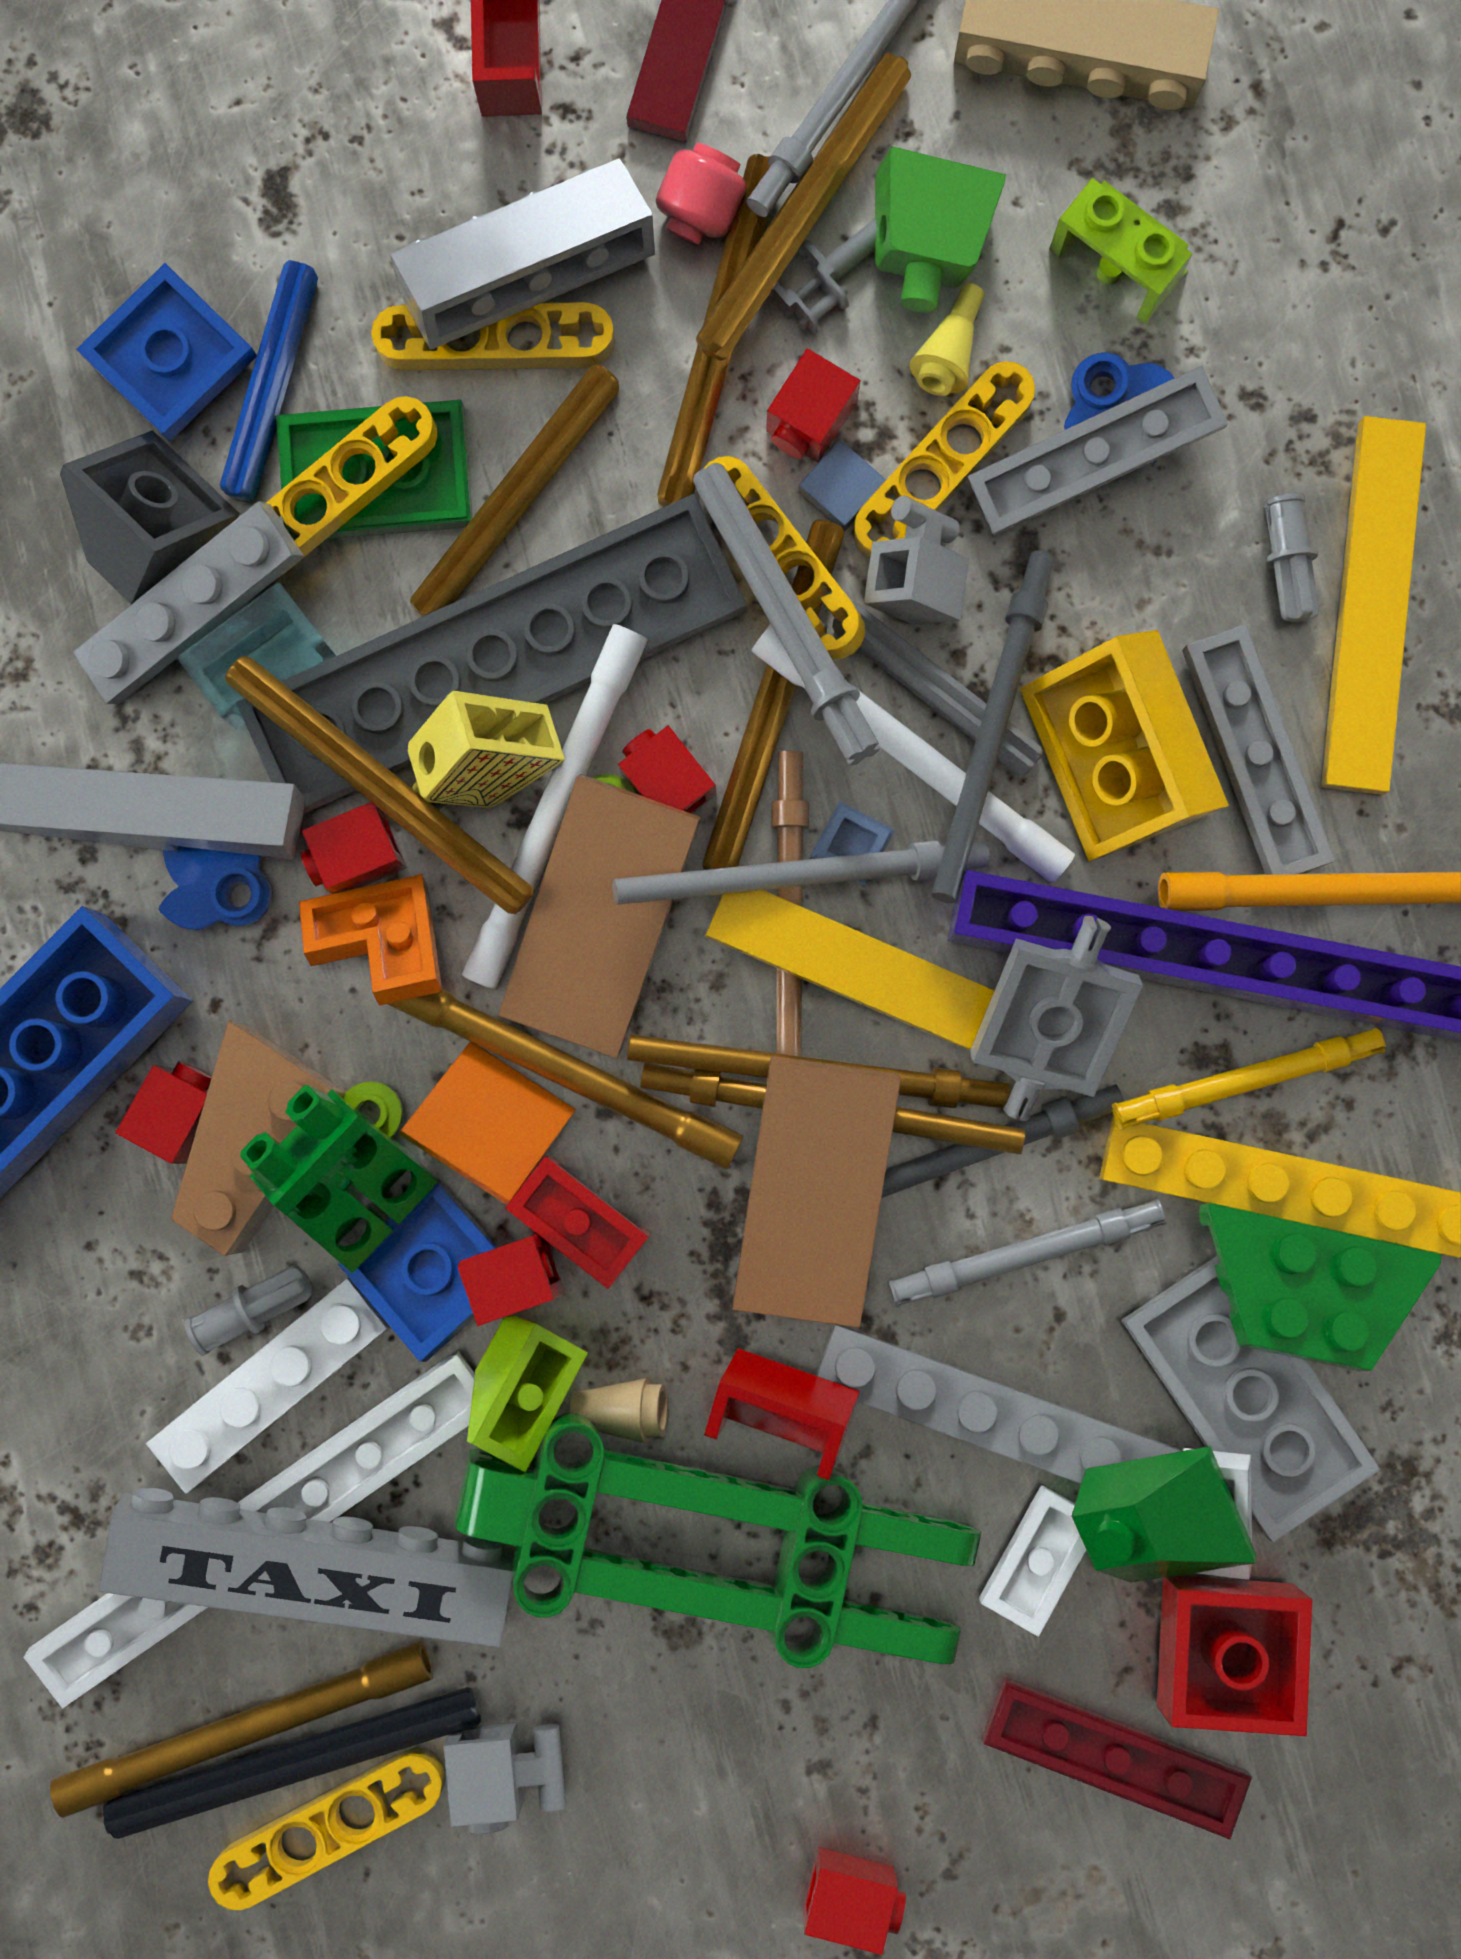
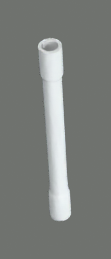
(608, 683)
(1019, 835)

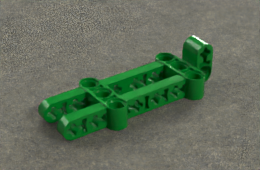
(505, 1506)

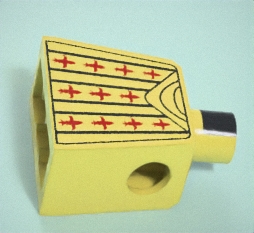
(482, 750)

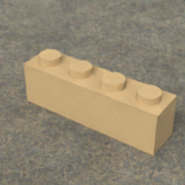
(1106, 46)

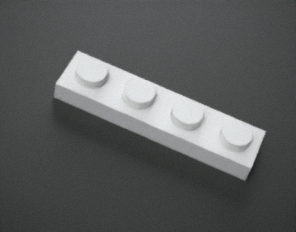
(267, 1385)

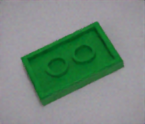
(425, 498)

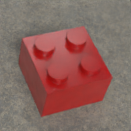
(1234, 1655)

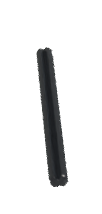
(292, 1763)

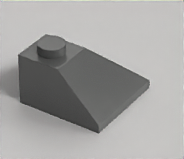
(141, 511)

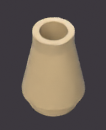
(625, 1409)

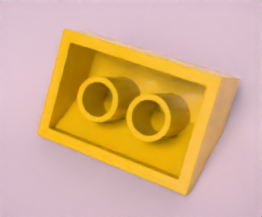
(1123, 744)

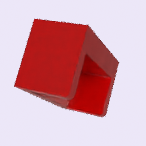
(506, 56)
(577, 1222)
(510, 1278)
(784, 1405)

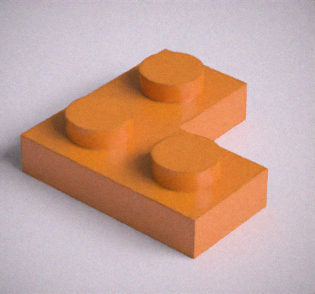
(380, 920)

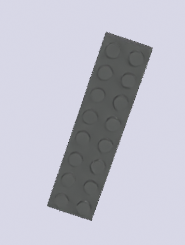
(509, 641)

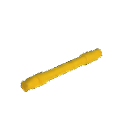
(1174, 1100)

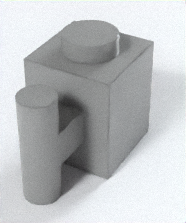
(915, 574)
(489, 1775)

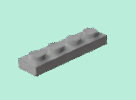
(1097, 451)
(188, 603)
(1257, 753)

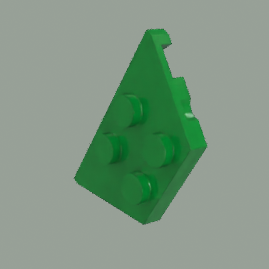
(1314, 1287)

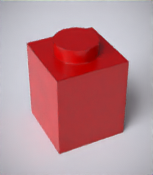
(811, 407)
(666, 771)
(351, 850)
(167, 1111)
(852, 1901)

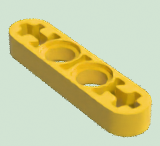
(493, 348)
(938, 457)
(347, 499)
(793, 551)
(324, 1822)

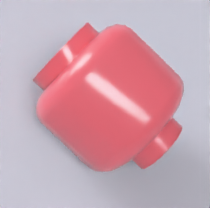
(700, 193)

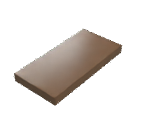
(580, 950)
(815, 1191)

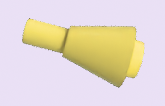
(945, 357)

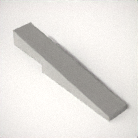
(152, 809)

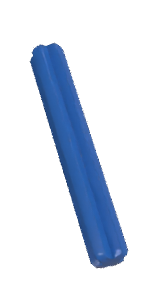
(269, 381)

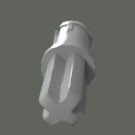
(1292, 556)
(248, 1309)

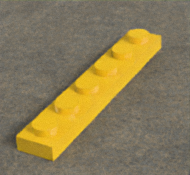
(1284, 1187)

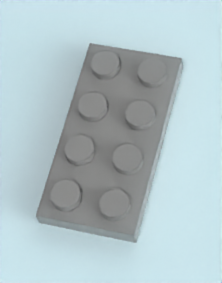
(1251, 1403)

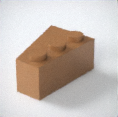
(243, 1099)

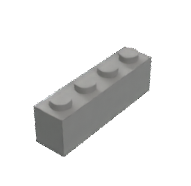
(524, 253)

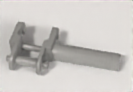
(826, 271)

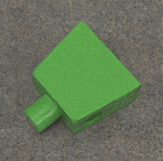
(931, 222)

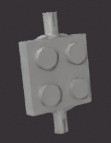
(1055, 1018)

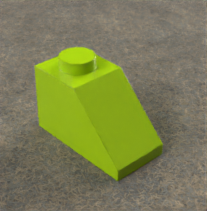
(520, 1389)

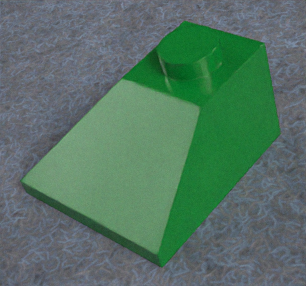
(1160, 1517)

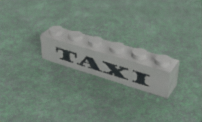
(307, 1568)

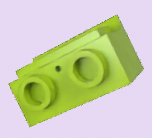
(1127, 240)

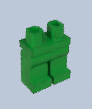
(318, 1162)

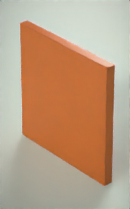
(487, 1122)

